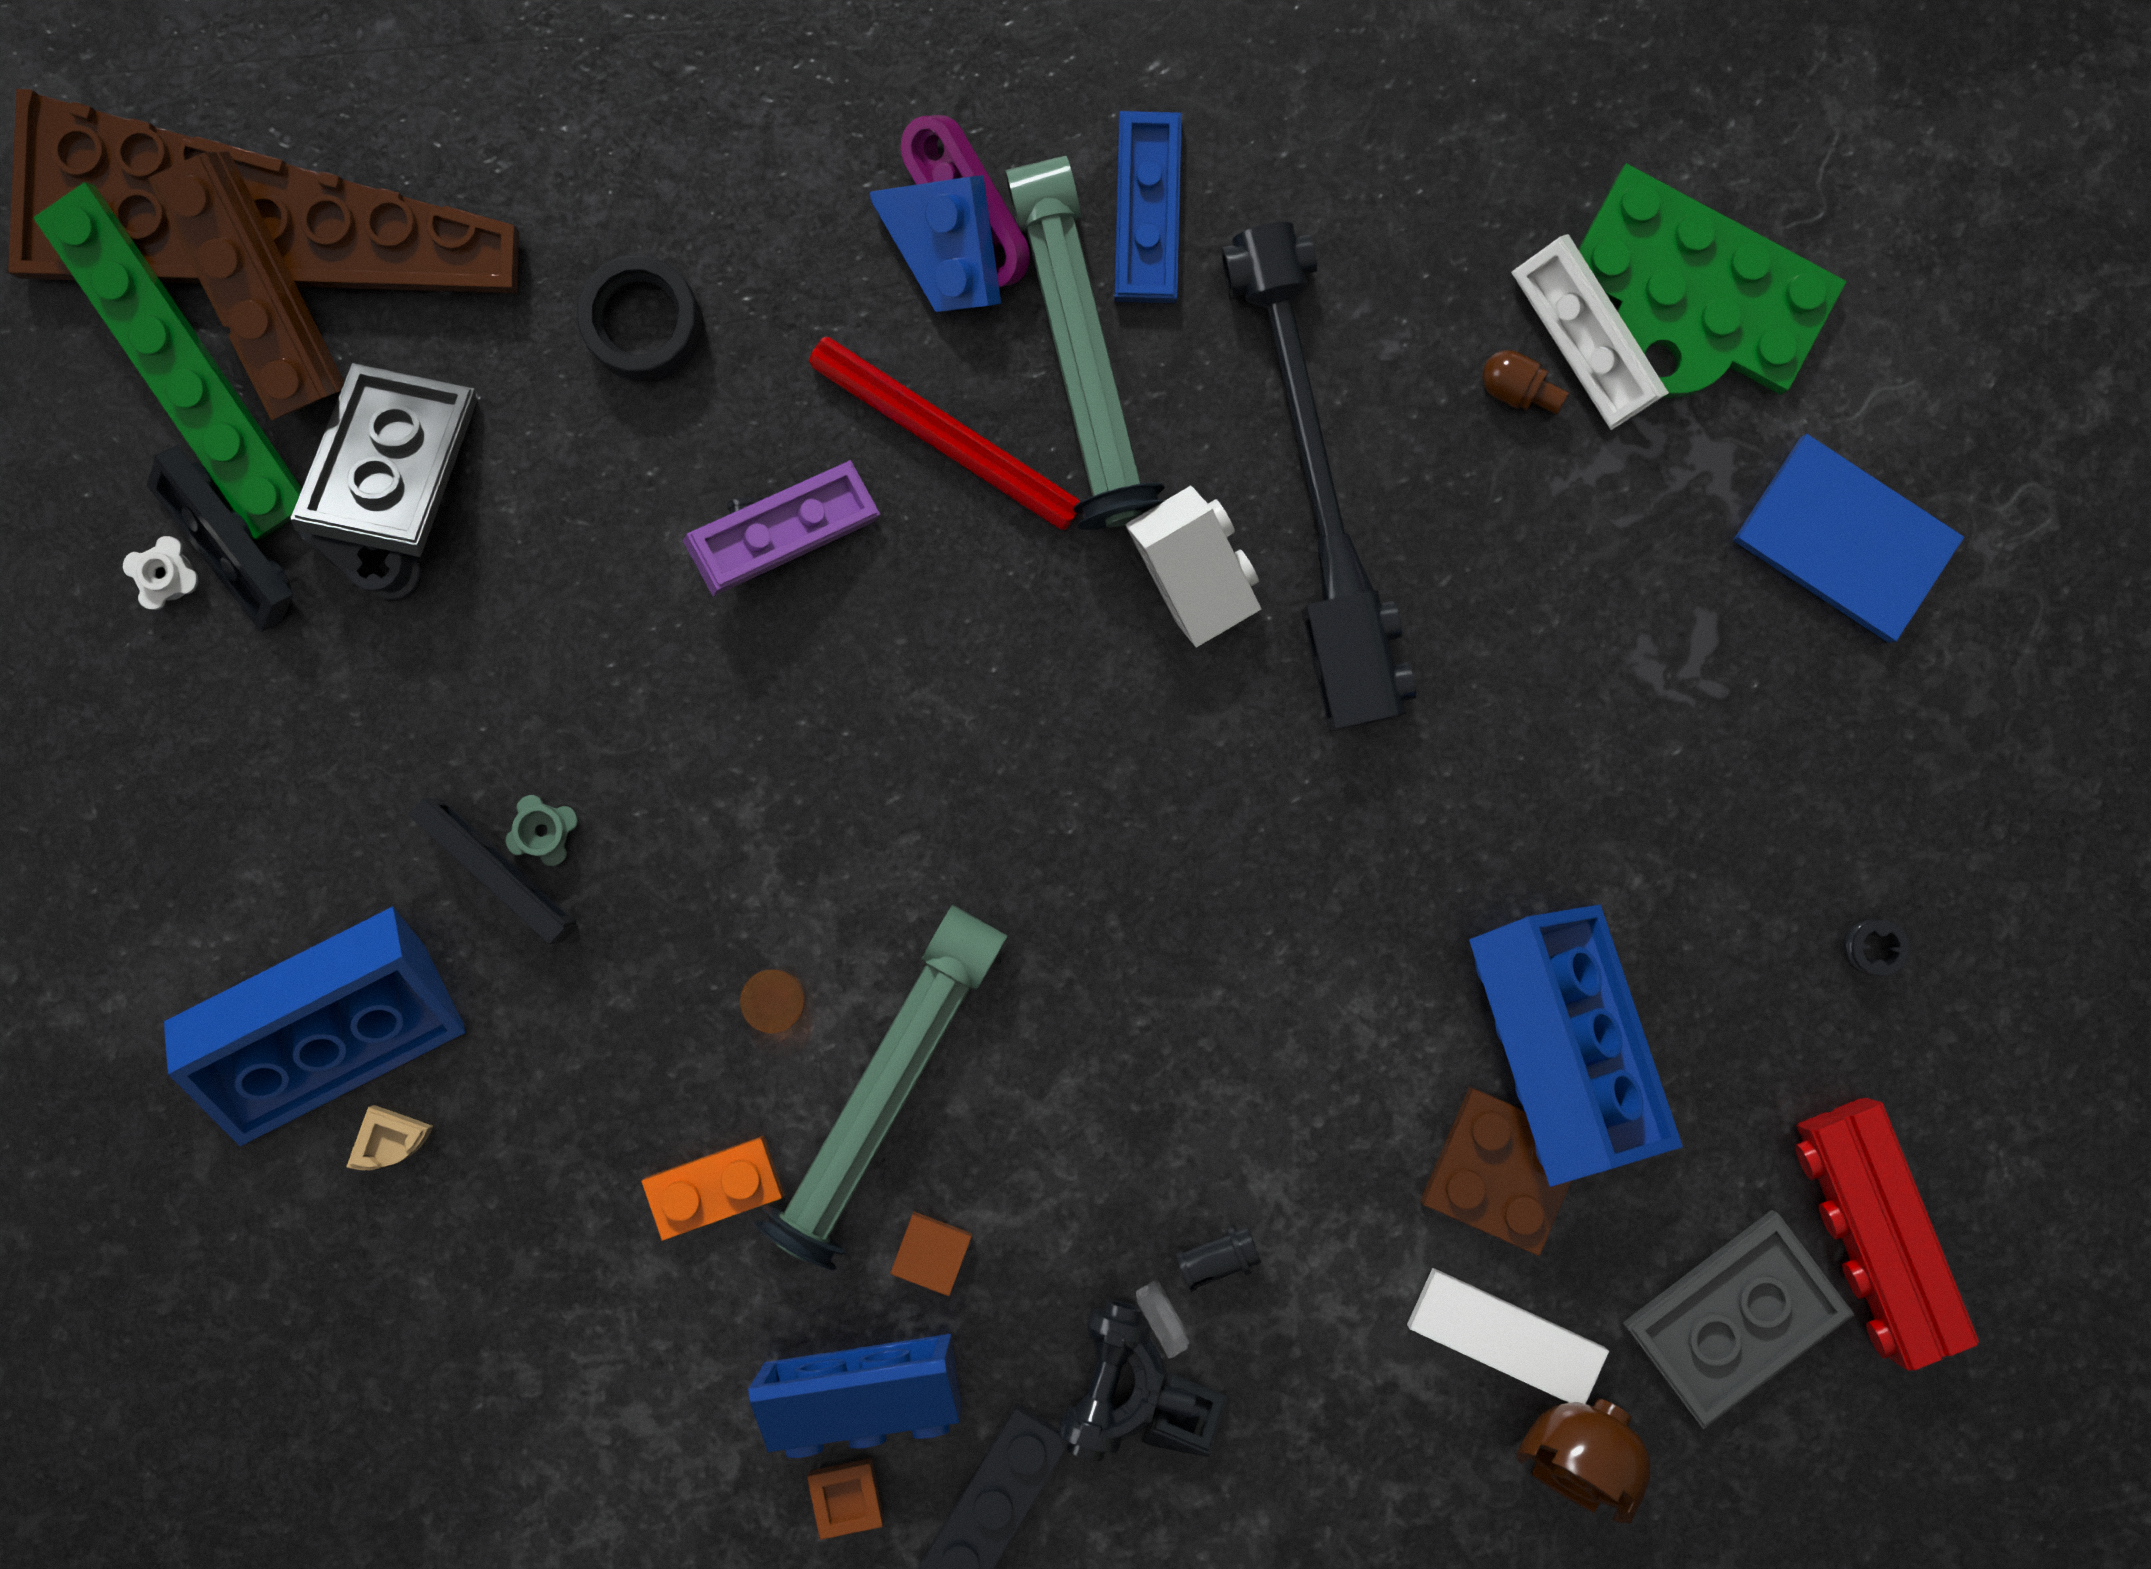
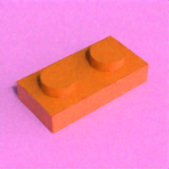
(712, 1188)

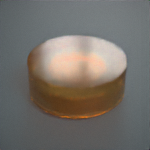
(772, 1000)

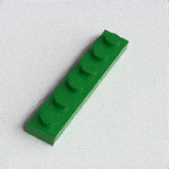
(171, 358)

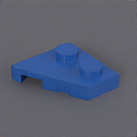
(944, 239)

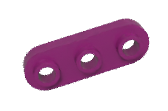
(961, 161)

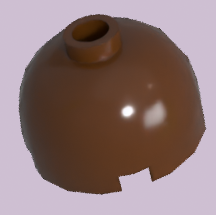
(1589, 1456)

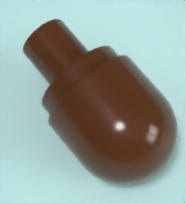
(1521, 382)

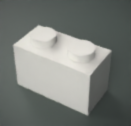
(1195, 565)

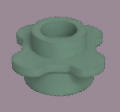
(525, 838)

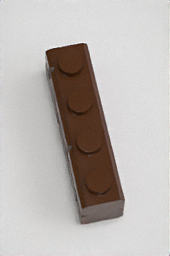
(247, 282)

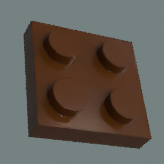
(1493, 1175)

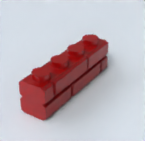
(1886, 1235)

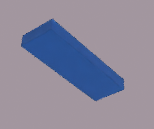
(1148, 207)

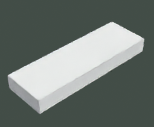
(1589, 332)
(1507, 1338)

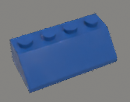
(311, 1028)
(1574, 1043)

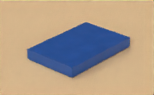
(1848, 538)

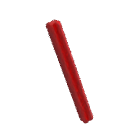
(944, 432)

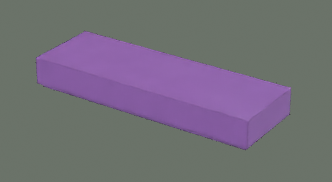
(781, 528)

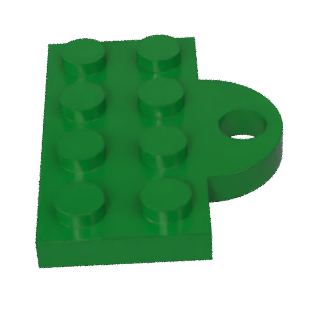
(1705, 286)

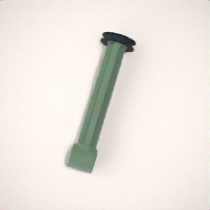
(1047, 212)
(954, 964)

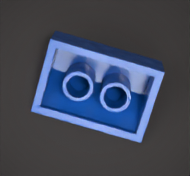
(857, 1396)

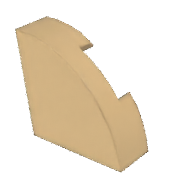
(386, 1139)

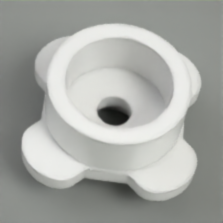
(179, 575)

